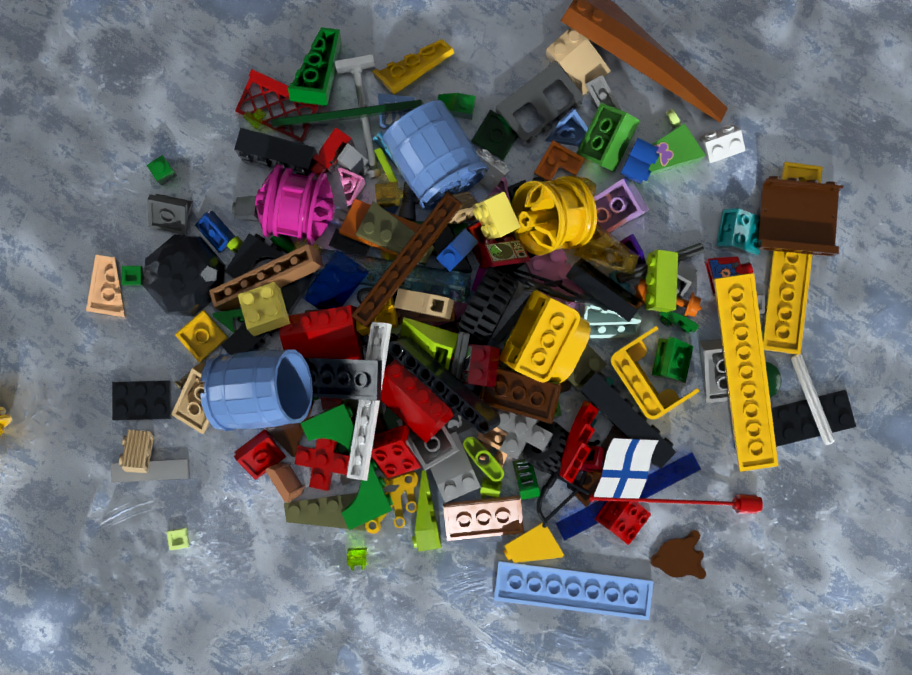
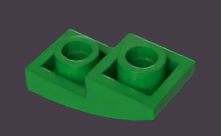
(672, 319)

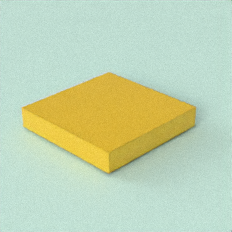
(201, 336)

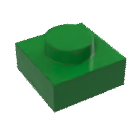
(132, 276)

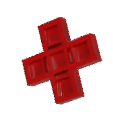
(323, 461)

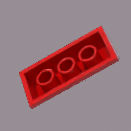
(413, 401)

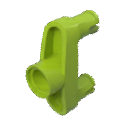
(492, 468)

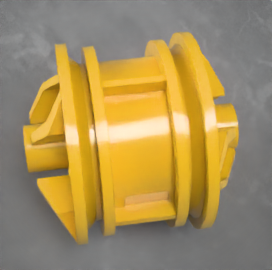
(554, 214)

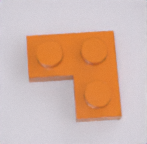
(556, 157)

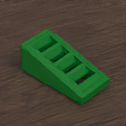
(530, 489)

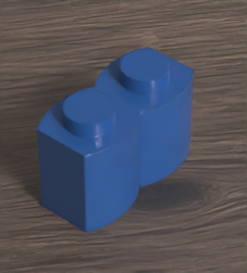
(639, 161)

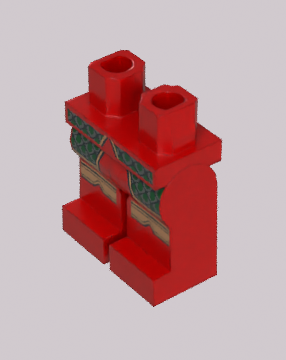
(329, 152)

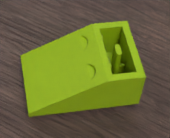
(433, 340)

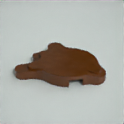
(679, 557)

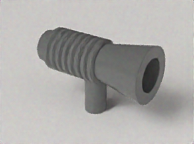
(408, 203)

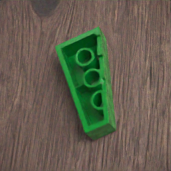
(317, 72)

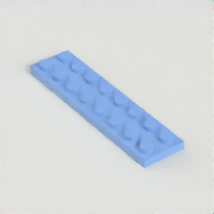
(573, 590)

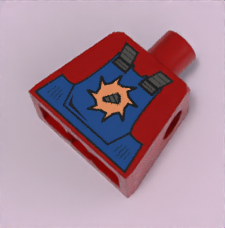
(725, 267)

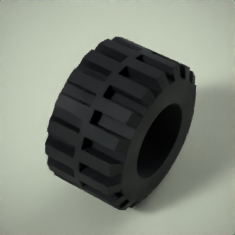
(551, 458)

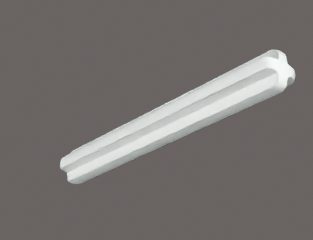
(812, 399)

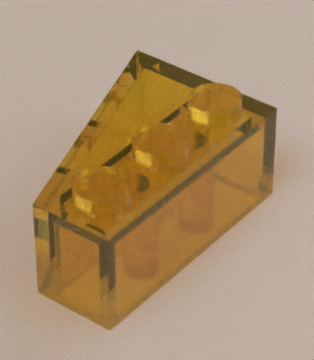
(608, 251)

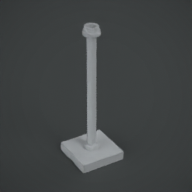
(355, 67)

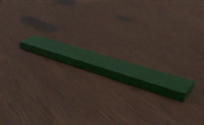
(346, 114)

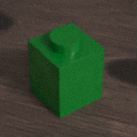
(161, 170)

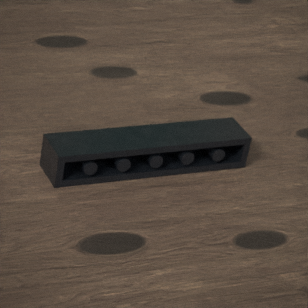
(623, 416)

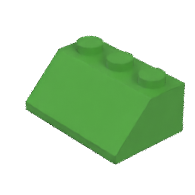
(608, 137)

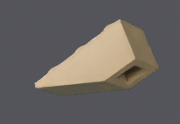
(424, 303)

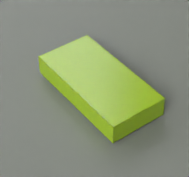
(385, 165)

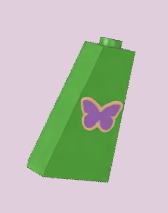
(676, 150)

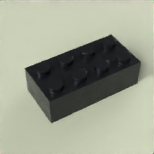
(273, 150)

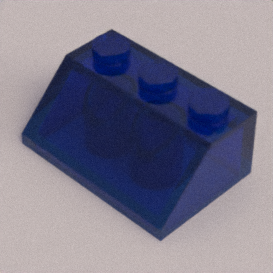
(335, 282)

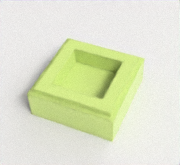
(178, 538)

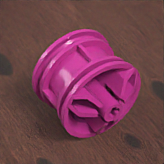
(295, 204)

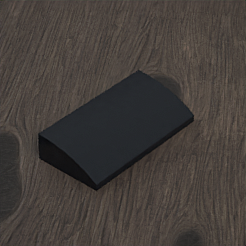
(604, 289)

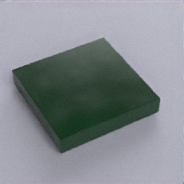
(495, 136)

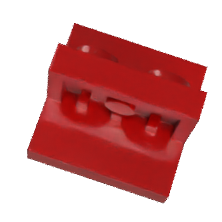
(259, 454)

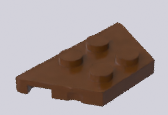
(289, 435)

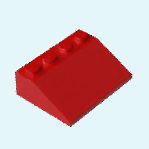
(323, 334)

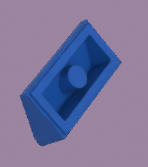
(214, 230)

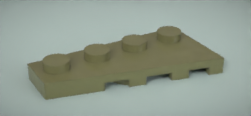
(387, 231)
(320, 511)

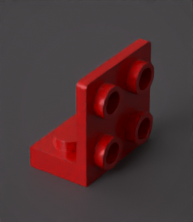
(393, 453)
(623, 519)

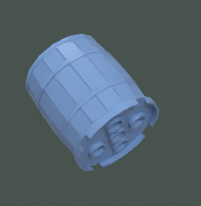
(433, 153)
(256, 389)

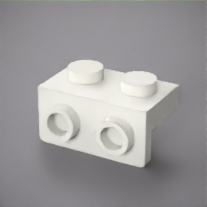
(723, 143)
(496, 170)

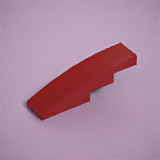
(576, 449)

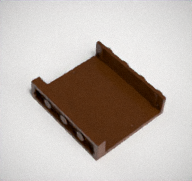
(798, 216)

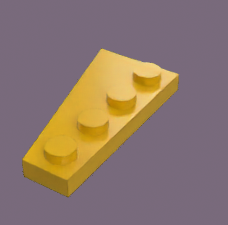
(401, 74)

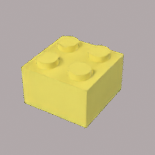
(495, 216)
(263, 309)

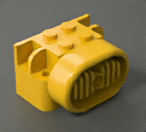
(546, 340)

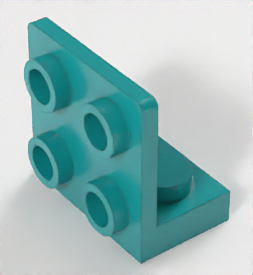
(739, 230)

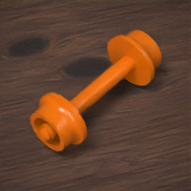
(692, 306)

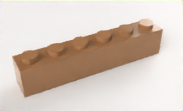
(281, 271)

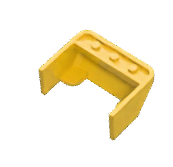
(638, 384)

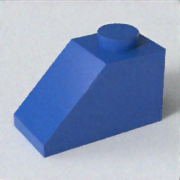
(457, 249)

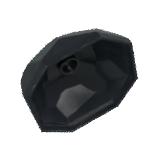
(182, 275)

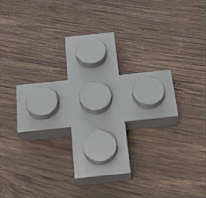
(521, 431)

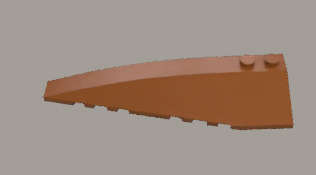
(621, 36)

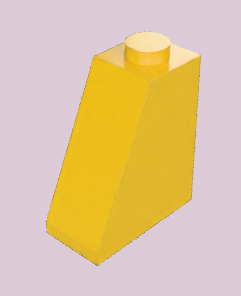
(533, 545)

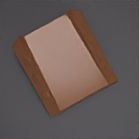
(285, 481)

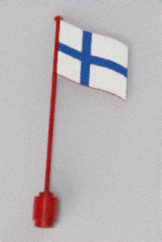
(627, 470)

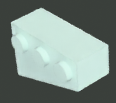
(606, 322)

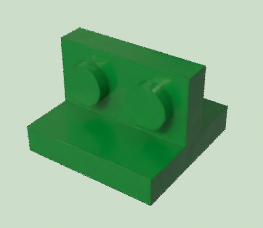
(672, 359)

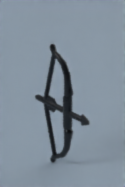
(546, 286)
(575, 486)

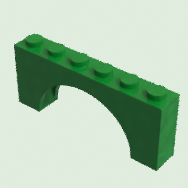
(370, 499)

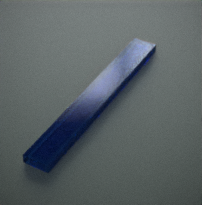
(655, 482)

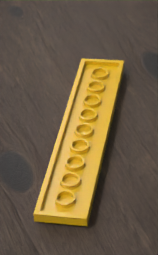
(788, 284)
(746, 372)

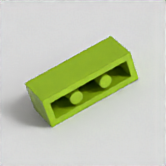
(661, 281)

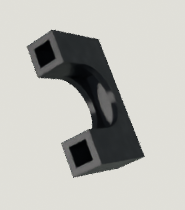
(256, 250)

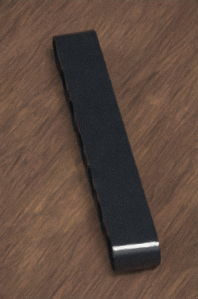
(444, 384)

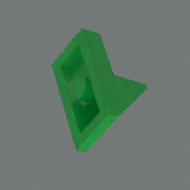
(229, 318)

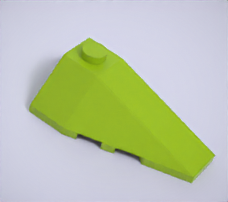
(426, 526)

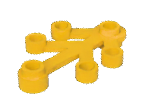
(396, 498)

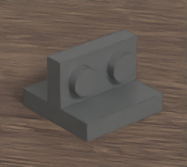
(168, 213)

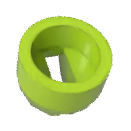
(234, 244)

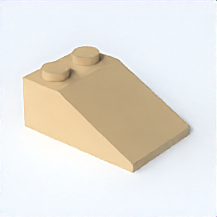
(577, 58)
(189, 406)

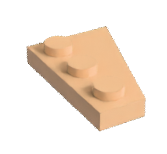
(105, 288)

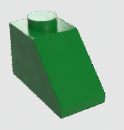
(459, 104)

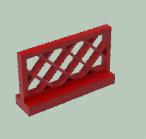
(280, 89)

